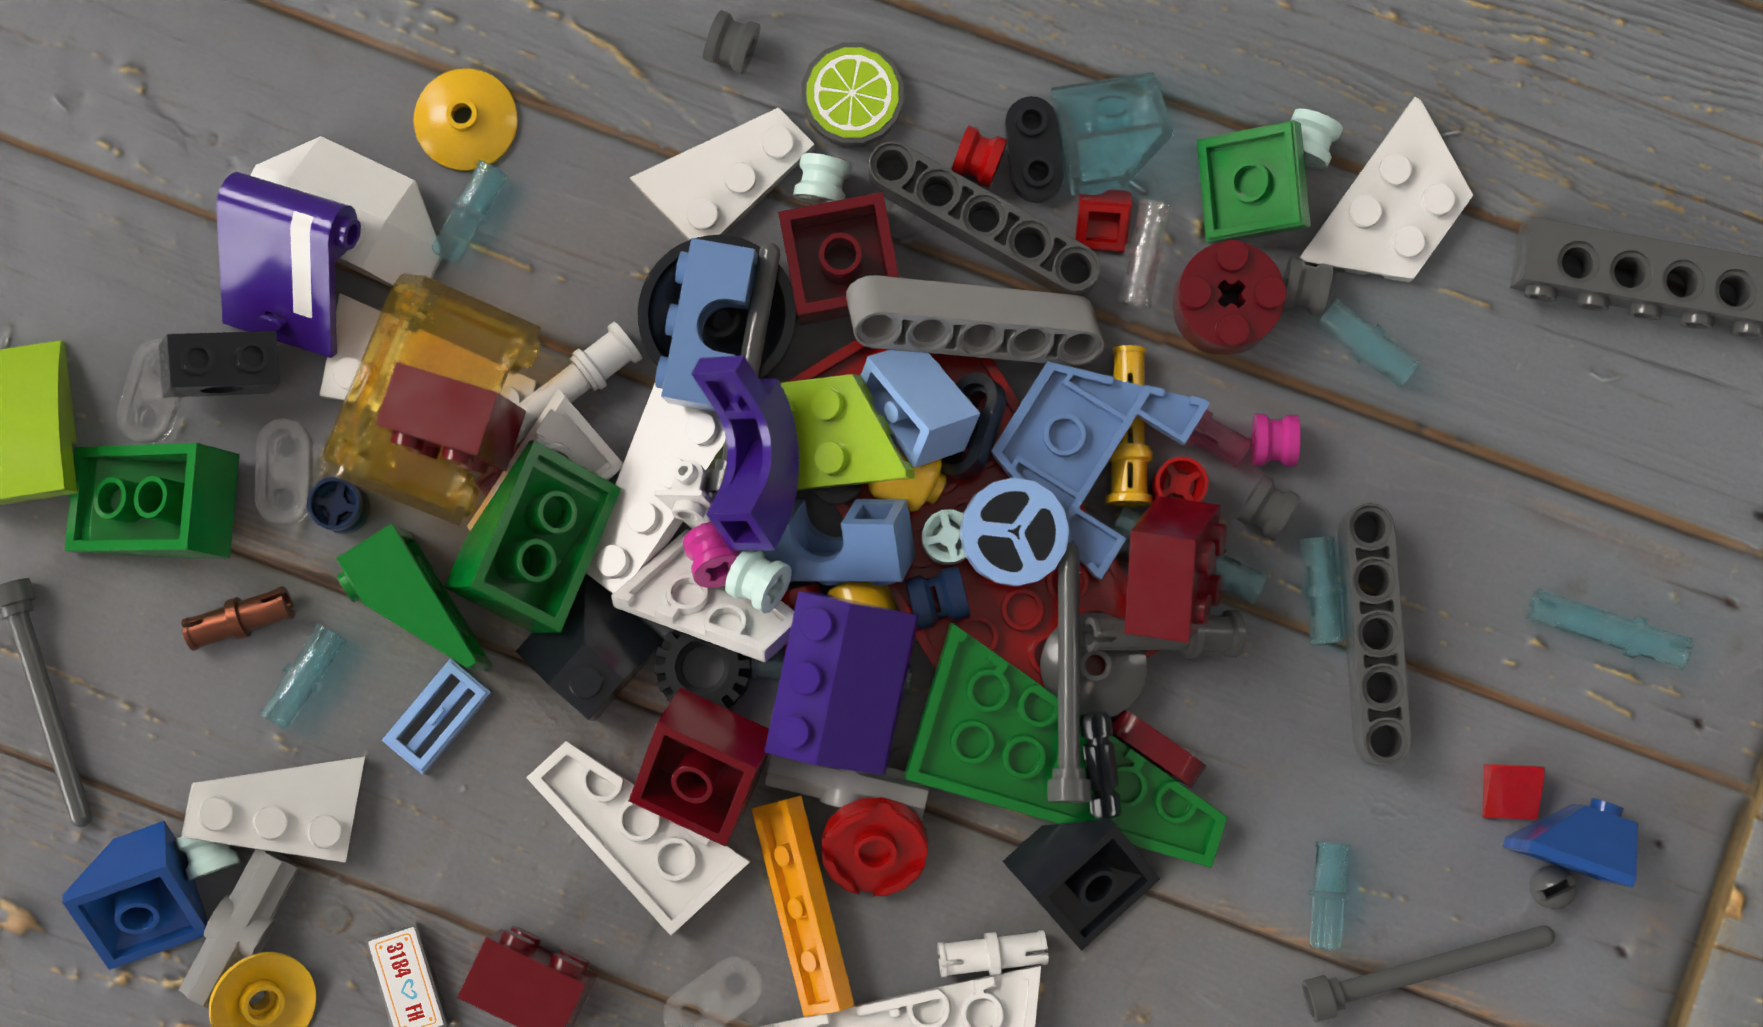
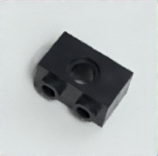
(219, 364)

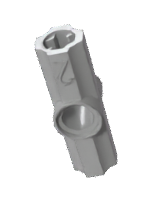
(844, 786)
(240, 922)

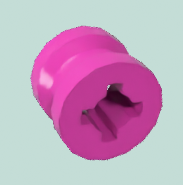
(1275, 440)
(709, 555)

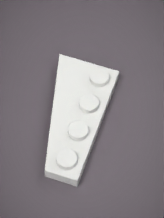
(639, 521)

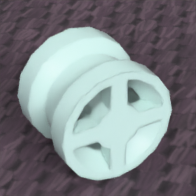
(1317, 136)
(821, 179)
(946, 534)
(758, 580)
(206, 856)

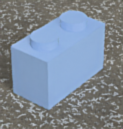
(920, 405)

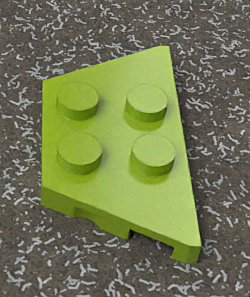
(842, 434)

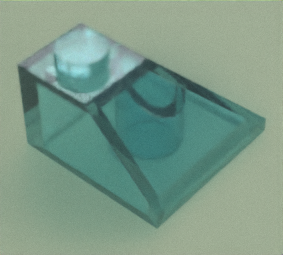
(1109, 130)

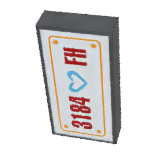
(407, 978)

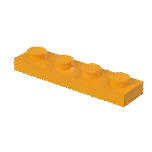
(802, 907)

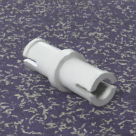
(992, 953)

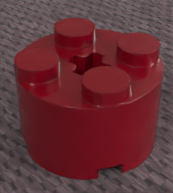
(1223, 269)

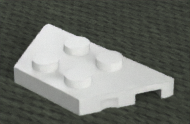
(1395, 204)

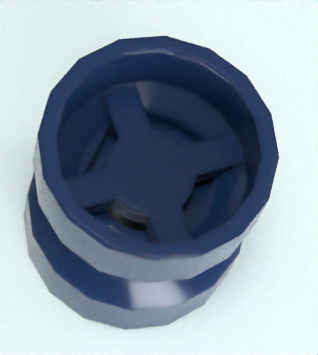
(329, 501)
(949, 594)

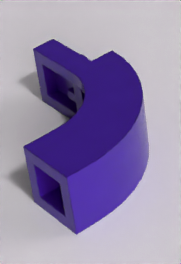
(761, 453)

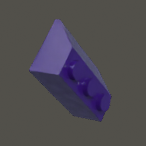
(841, 683)

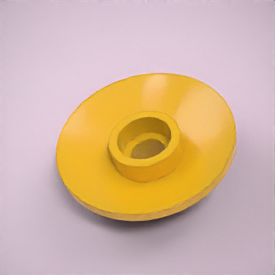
(483, 137)
(287, 997)

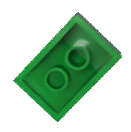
(153, 501)
(534, 540)
(400, 584)

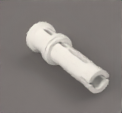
(586, 371)

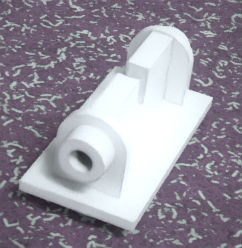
(688, 494)

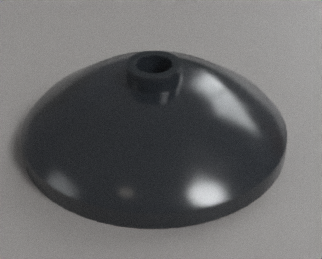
(662, 290)

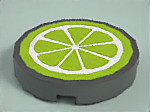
(852, 94)

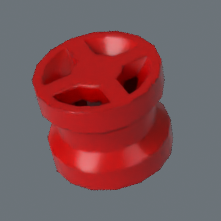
(979, 156)

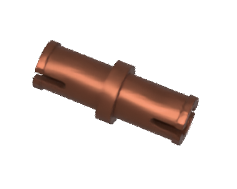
(237, 618)

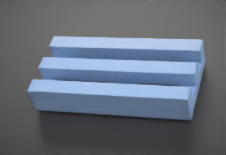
(408, 751)

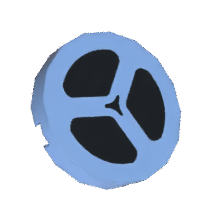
(1014, 532)

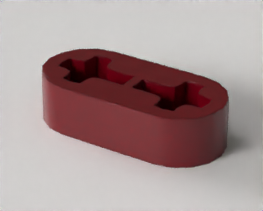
(1157, 748)

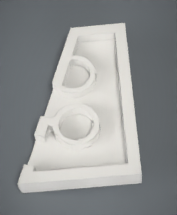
(281, 810)

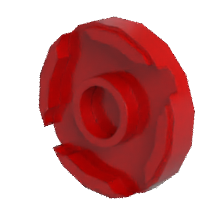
(874, 846)

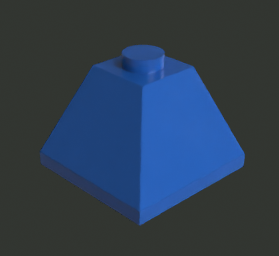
(1583, 840)
(137, 898)

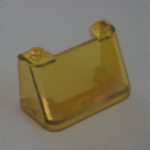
(442, 334)

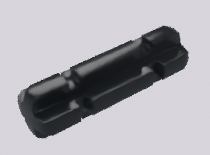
(1100, 765)

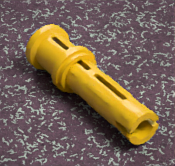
(1130, 364)

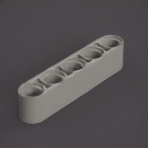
(973, 320)

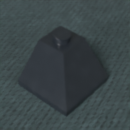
(593, 653)
(1082, 875)

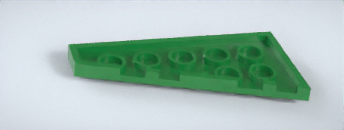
(996, 741)

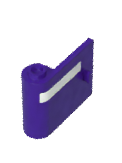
(281, 260)

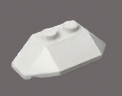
(389, 205)

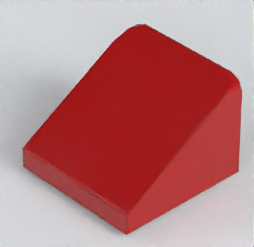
(1104, 220)
(1512, 791)

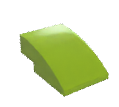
(36, 423)

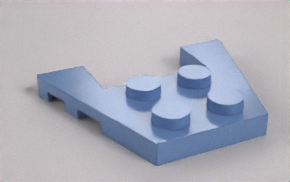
(1070, 432)

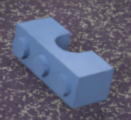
(711, 279)
(873, 547)

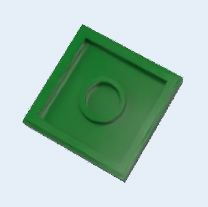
(1253, 182)

